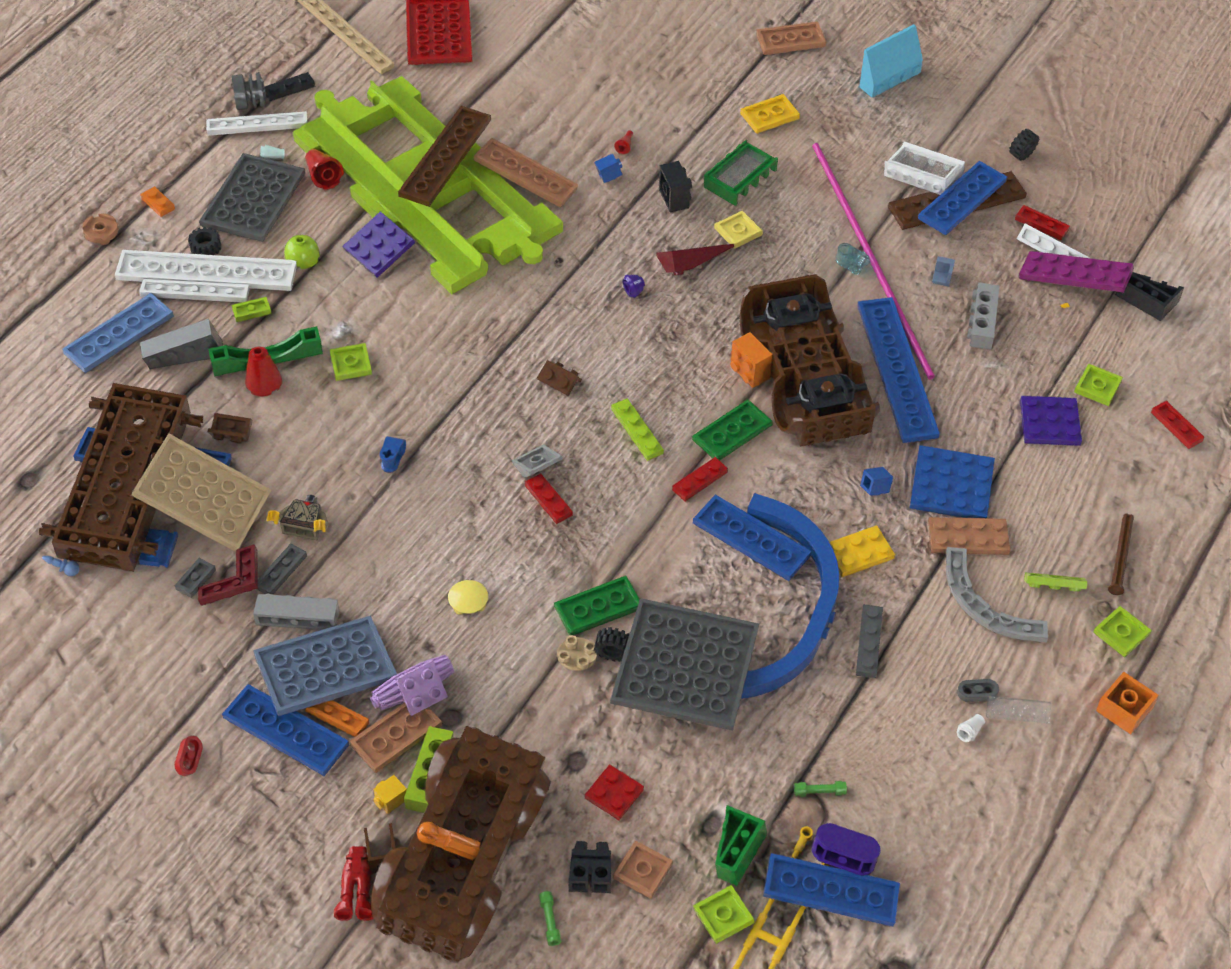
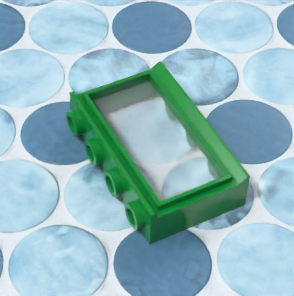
(738, 171)

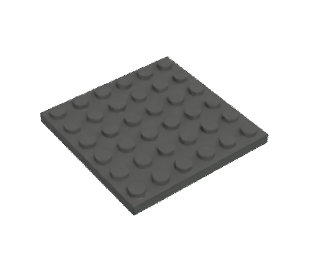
(685, 664)

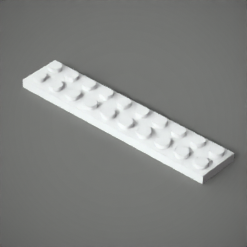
(255, 272)

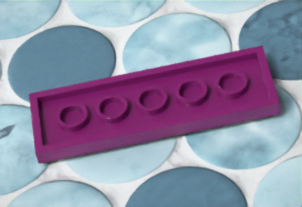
(1076, 271)

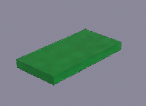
(732, 430)
(597, 605)

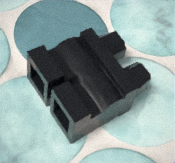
(590, 863)

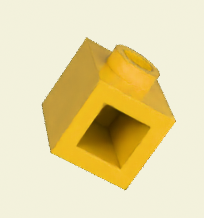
(389, 794)

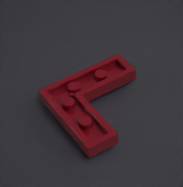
(244, 581)

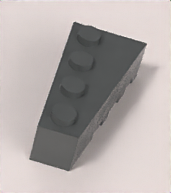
(181, 345)

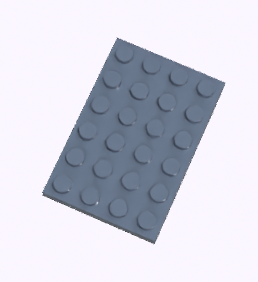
(324, 665)

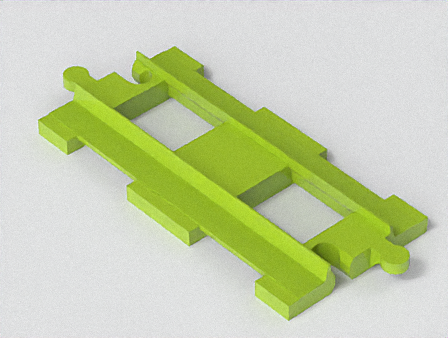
(378, 184)

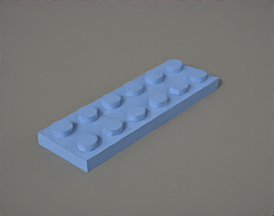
(118, 333)

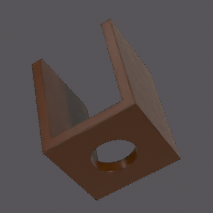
(374, 861)

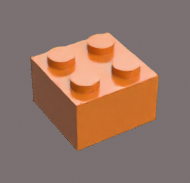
(751, 360)
(1127, 702)

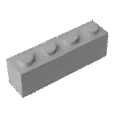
(296, 612)

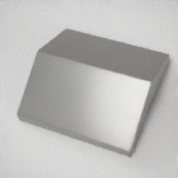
(536, 460)

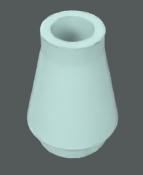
(271, 152)

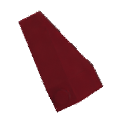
(687, 259)

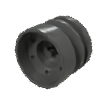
(248, 91)

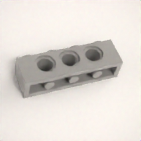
(984, 315)

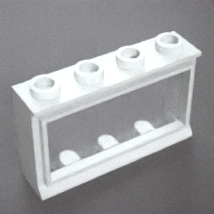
(924, 168)

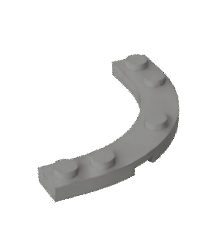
(980, 610)

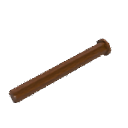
(1116, 586)

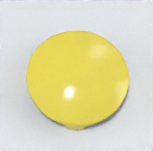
(468, 597)

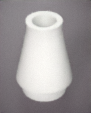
(969, 729)

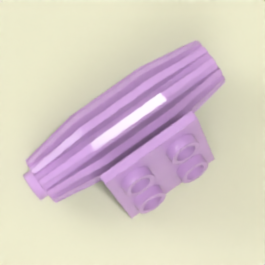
(416, 686)

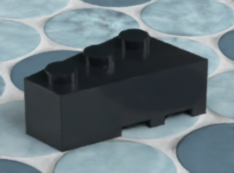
(1151, 296)

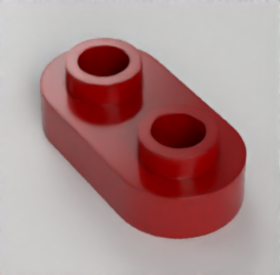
(187, 760)

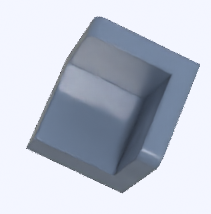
(943, 271)

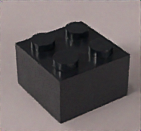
(674, 186)

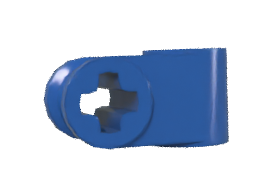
(391, 453)

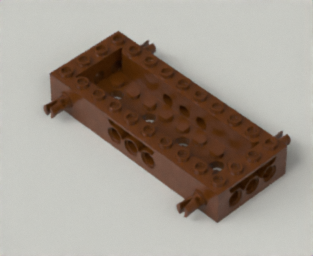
(123, 534)

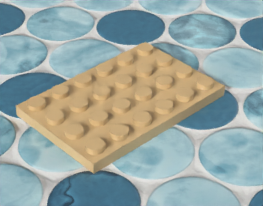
(201, 492)

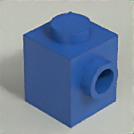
(609, 168)
(876, 481)

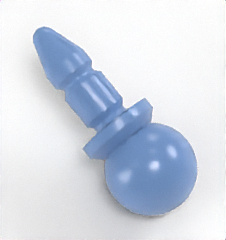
(70, 568)

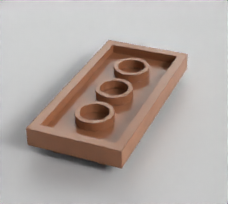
(791, 38)
(973, 534)
(393, 736)

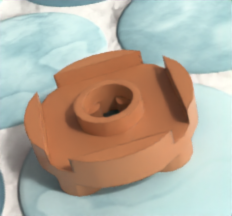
(101, 236)

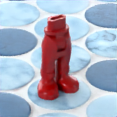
(355, 872)

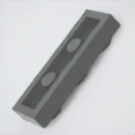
(281, 569)

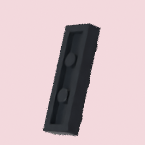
(289, 86)

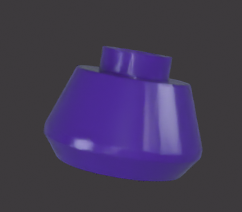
(633, 285)

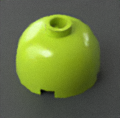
(302, 250)

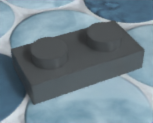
(195, 577)

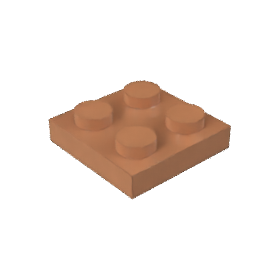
(643, 869)

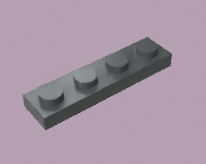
(869, 641)

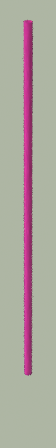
(907, 329)

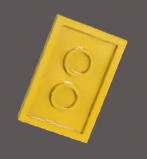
(770, 113)
(861, 551)

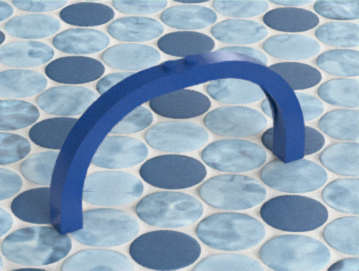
(811, 537)

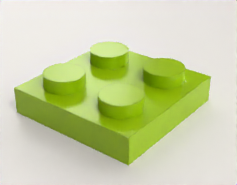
(350, 361)
(1098, 384)
(1122, 631)
(723, 914)

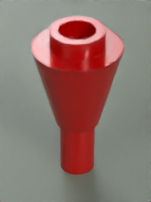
(624, 144)

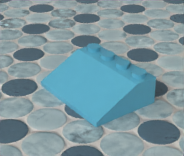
(891, 62)

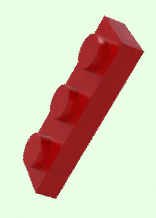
(1042, 222)
(1177, 424)
(699, 479)
(548, 498)

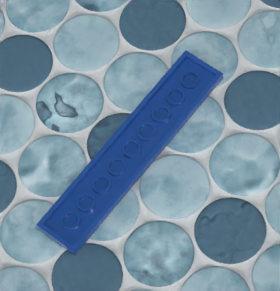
(898, 370)

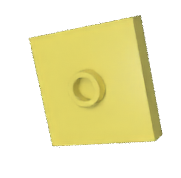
(738, 229)

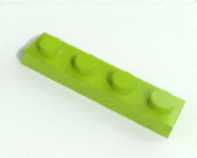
(637, 429)

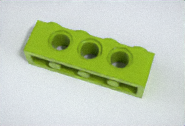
(415, 796)

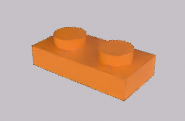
(157, 201)

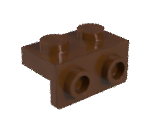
(558, 378)
(230, 427)

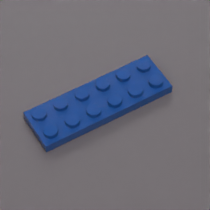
(962, 197)
(752, 537)
(288, 733)
(831, 889)

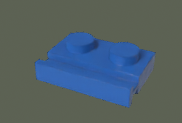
(165, 550)

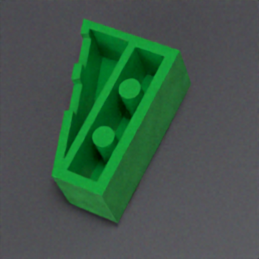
(738, 844)

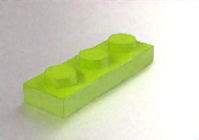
(1055, 581)

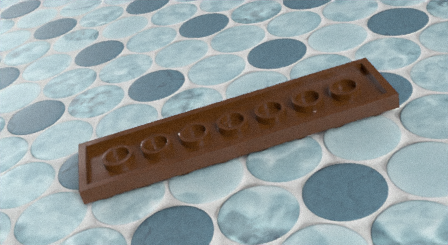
(444, 156)
(908, 209)

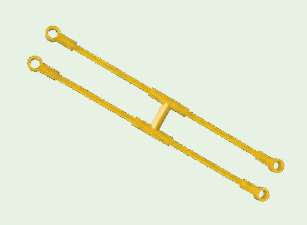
(757, 931)

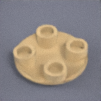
(576, 653)

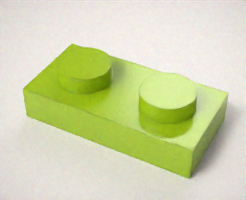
(251, 309)

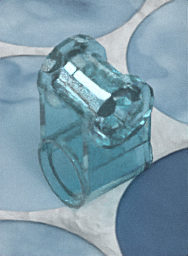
(850, 258)

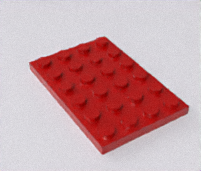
(438, 31)

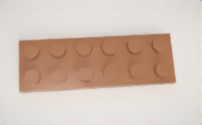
(525, 172)

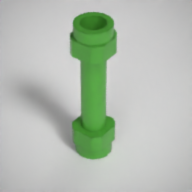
(802, 789)
(552, 934)

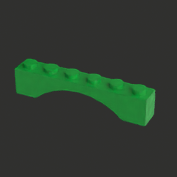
(300, 345)

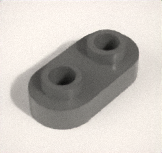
(977, 690)

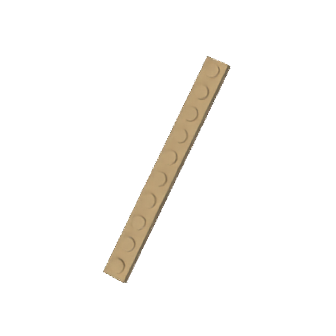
(349, 35)

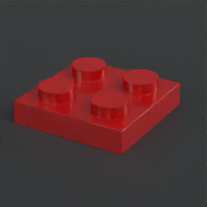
(614, 792)

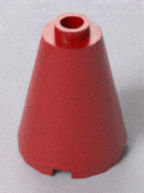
(323, 169)
(261, 373)

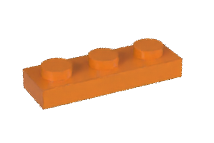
(339, 717)

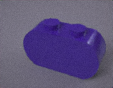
(846, 849)

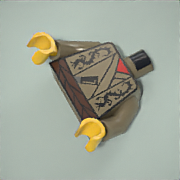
(301, 518)

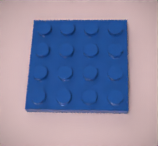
(952, 483)

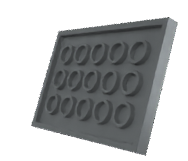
(252, 197)

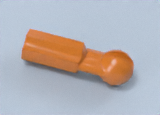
(448, 840)

